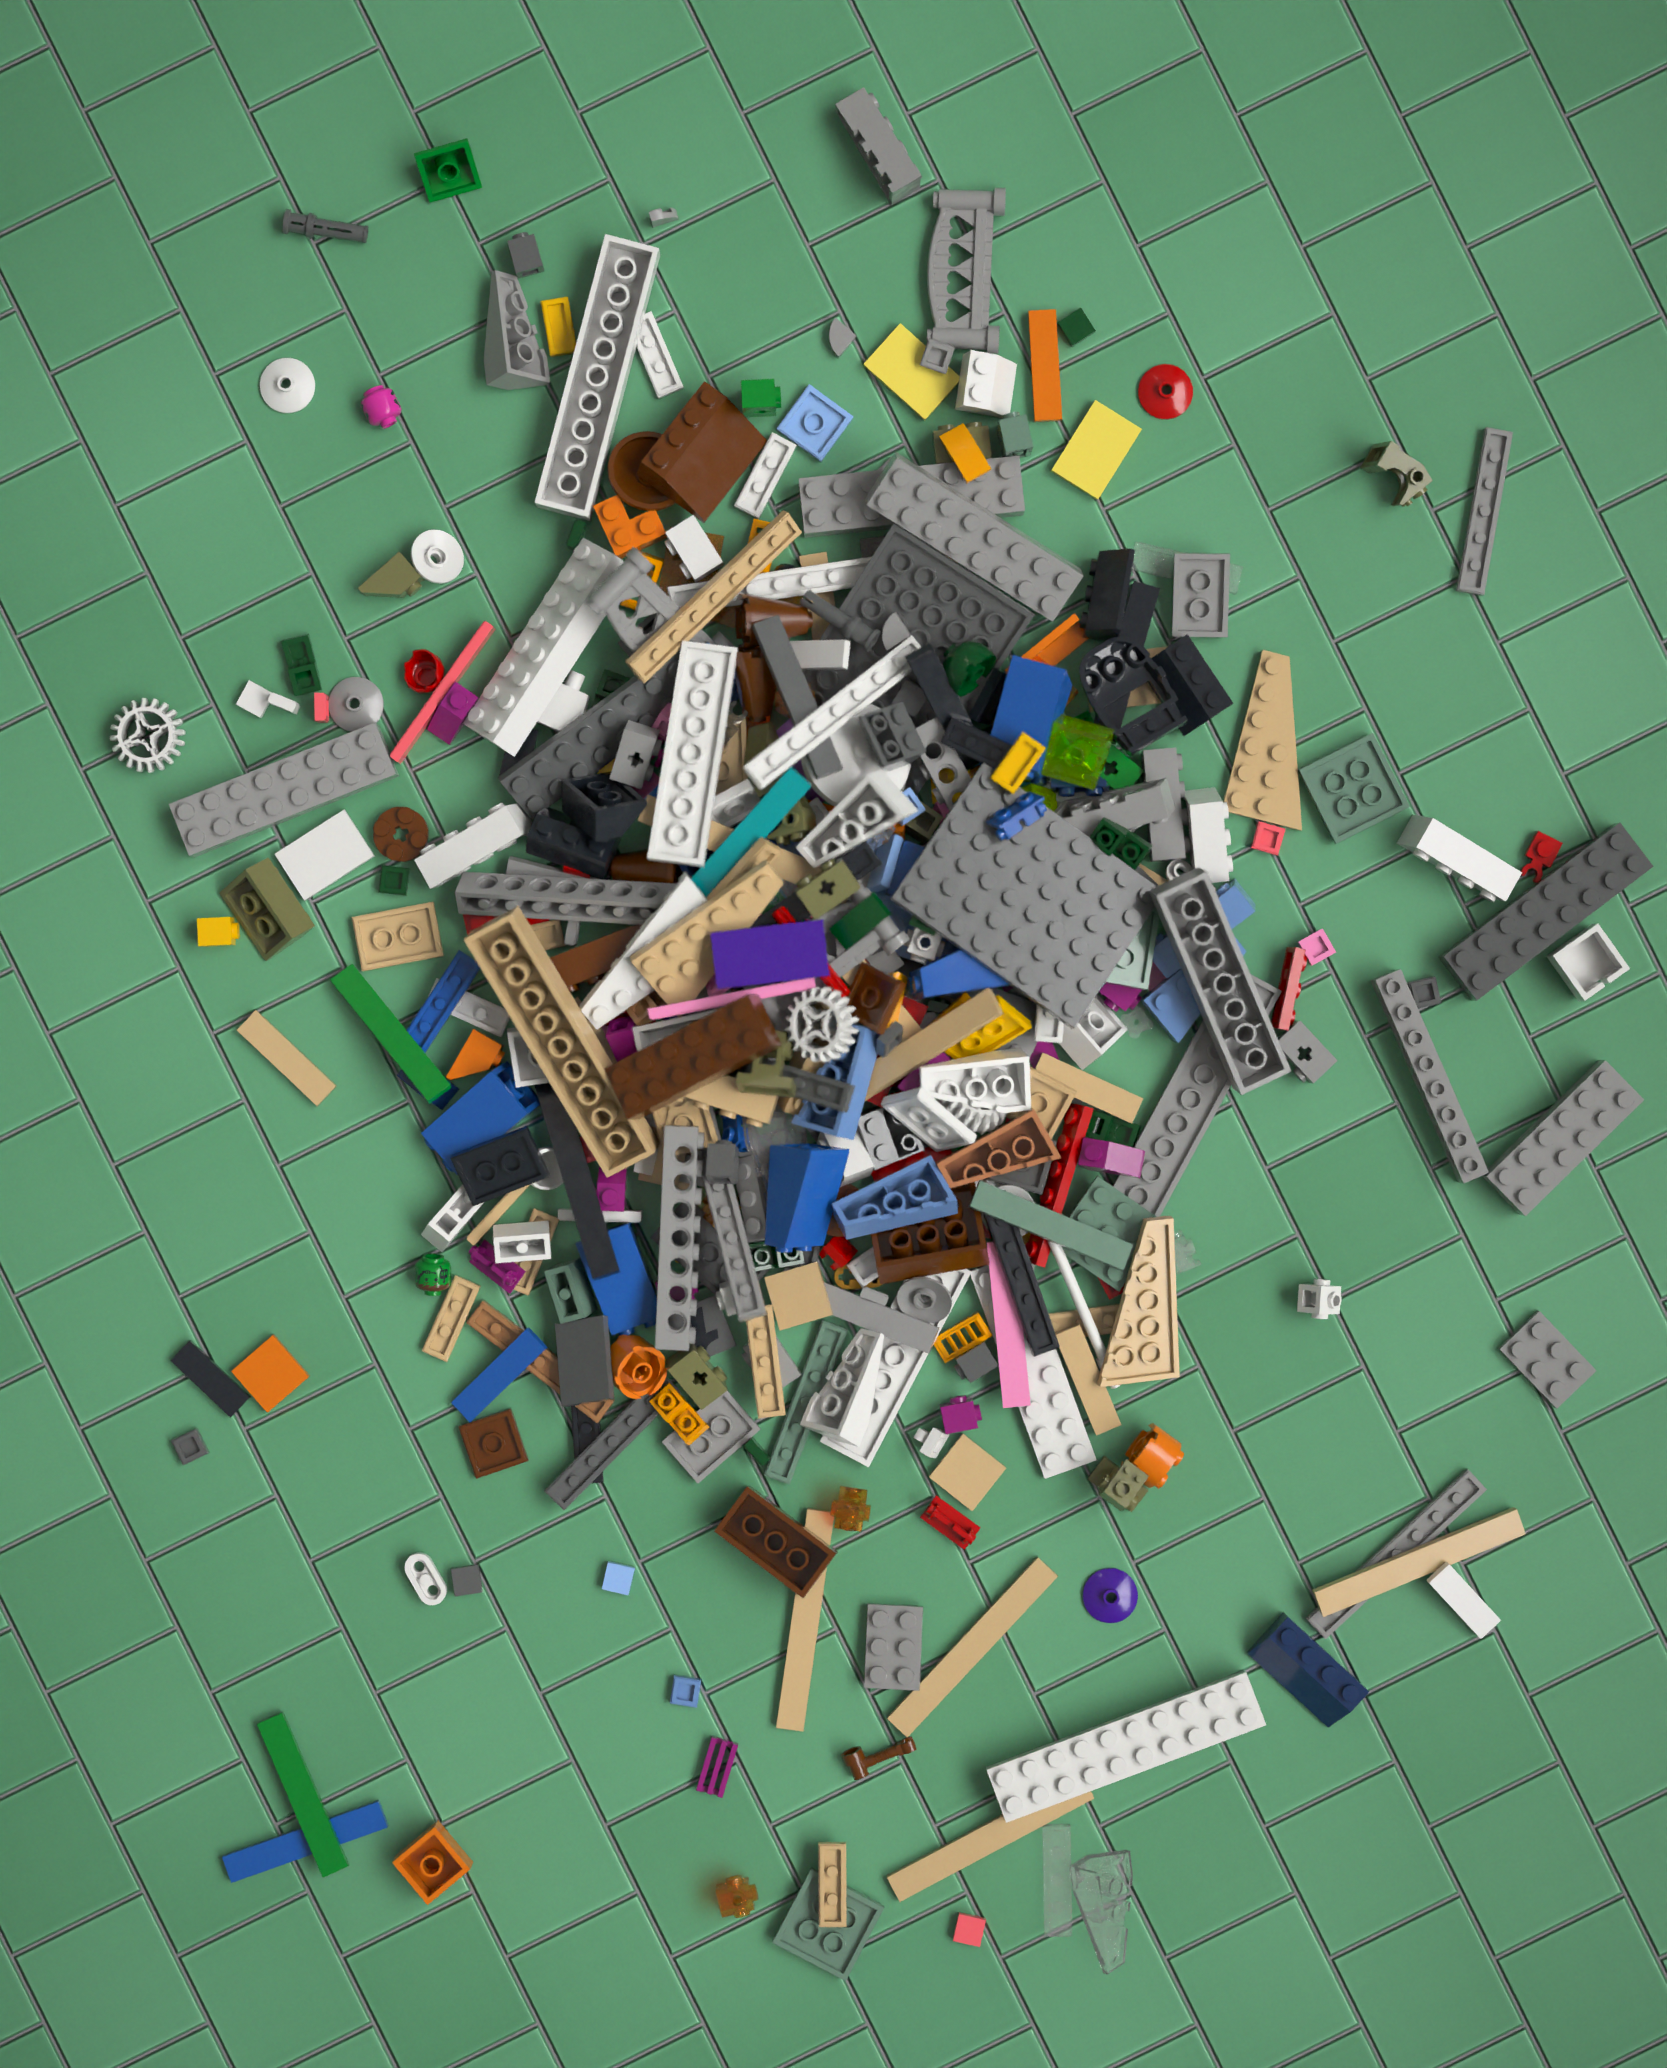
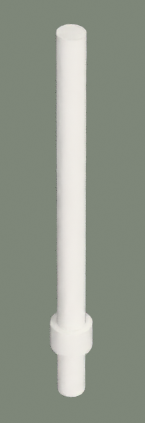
(1080, 1303)

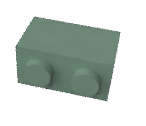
(1014, 435)
(570, 1290)

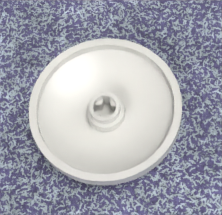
(857, 762)

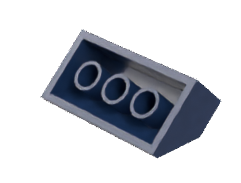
(1307, 1671)

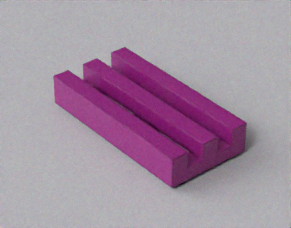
(710, 1789)

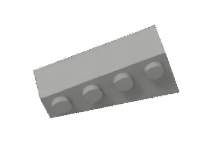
(878, 145)
(1126, 806)

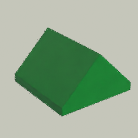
(448, 170)

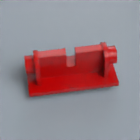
(950, 1522)

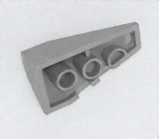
(511, 347)

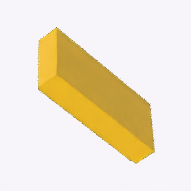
(559, 326)
(1017, 762)

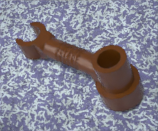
(858, 1762)

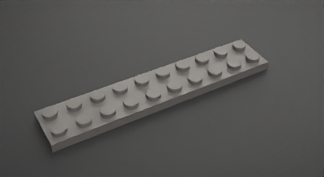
(1182, 1116)

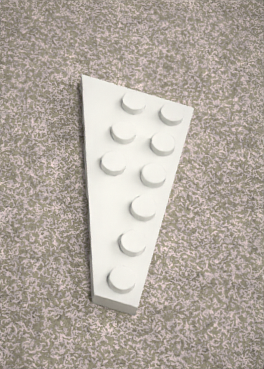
(624, 982)

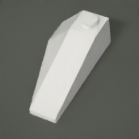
(985, 1080)
(846, 1400)

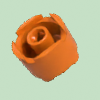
(637, 1366)
(1155, 1454)

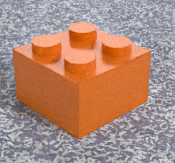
(432, 1862)

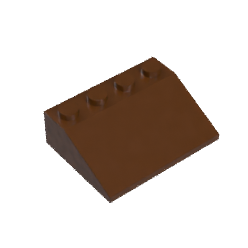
(702, 453)
(933, 1245)

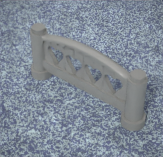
(977, 210)
(629, 582)
(884, 935)

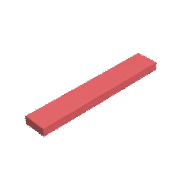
(454, 674)

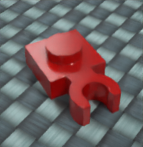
(1542, 852)

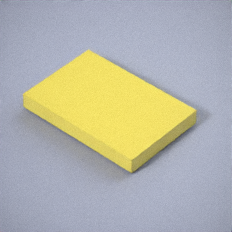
(899, 369)
(1096, 450)

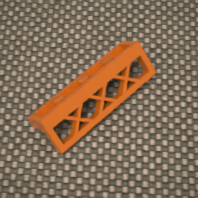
(1058, 643)

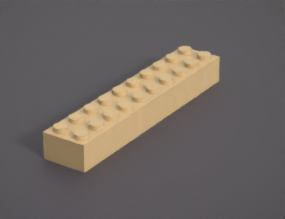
(559, 1039)

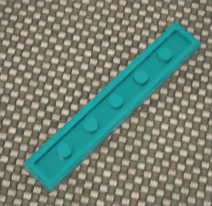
(756, 824)

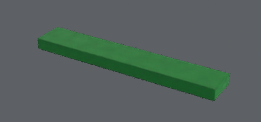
(390, 1033)
(303, 1794)

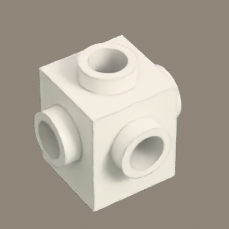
(922, 954)
(1319, 1299)

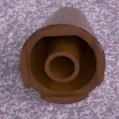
(754, 608)
(754, 684)
(637, 867)

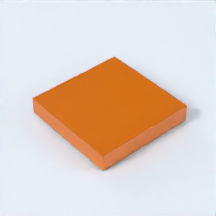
(270, 1373)

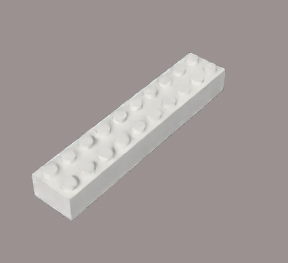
(597, 377)
(1125, 1746)

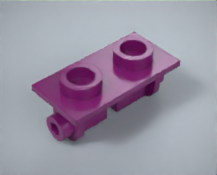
(504, 1274)

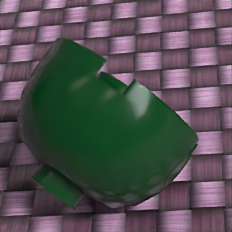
(966, 664)

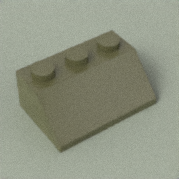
(266, 908)

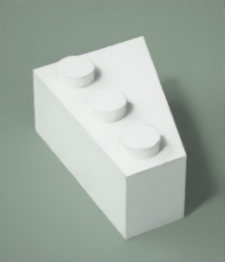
(1208, 833)

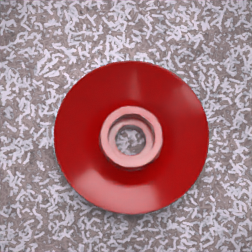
(1162, 405)

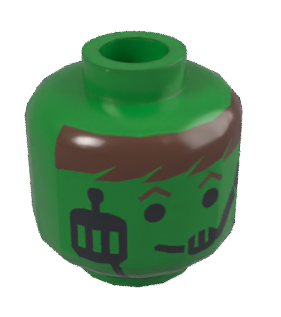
(432, 1274)

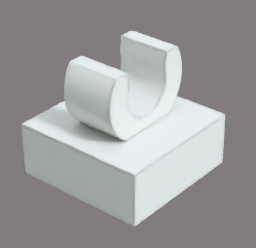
(932, 1441)

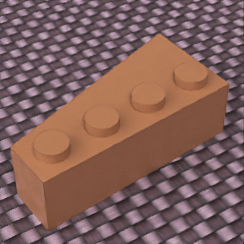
(1007, 1148)

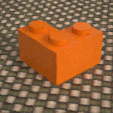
(626, 532)

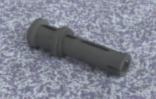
(359, 232)
(851, 627)

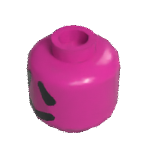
(380, 406)

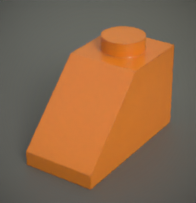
(476, 1056)

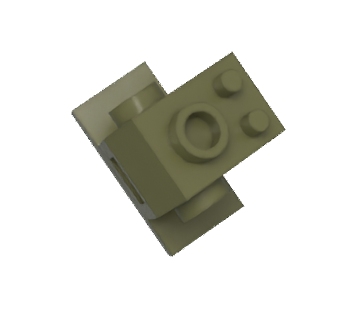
(1386, 457)
(803, 821)
(769, 1078)
(1119, 1485)

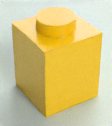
(217, 931)

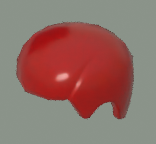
(423, 671)

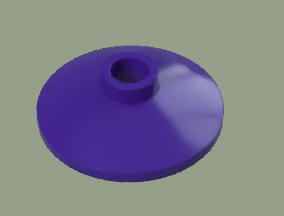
(1101, 1584)

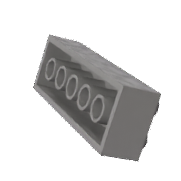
(1562, 1137)

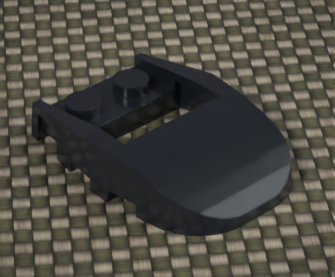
(1118, 669)

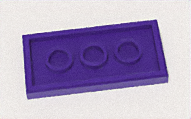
(769, 954)

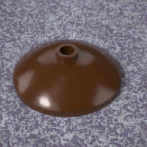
(623, 473)

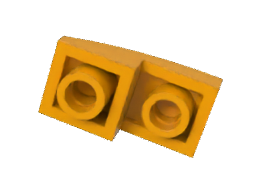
(965, 453)
(679, 1414)

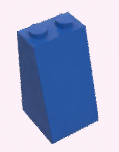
(1031, 703)
(951, 975)
(481, 1114)
(801, 1194)
(630, 1295)

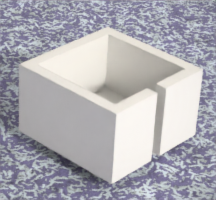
(1587, 960)

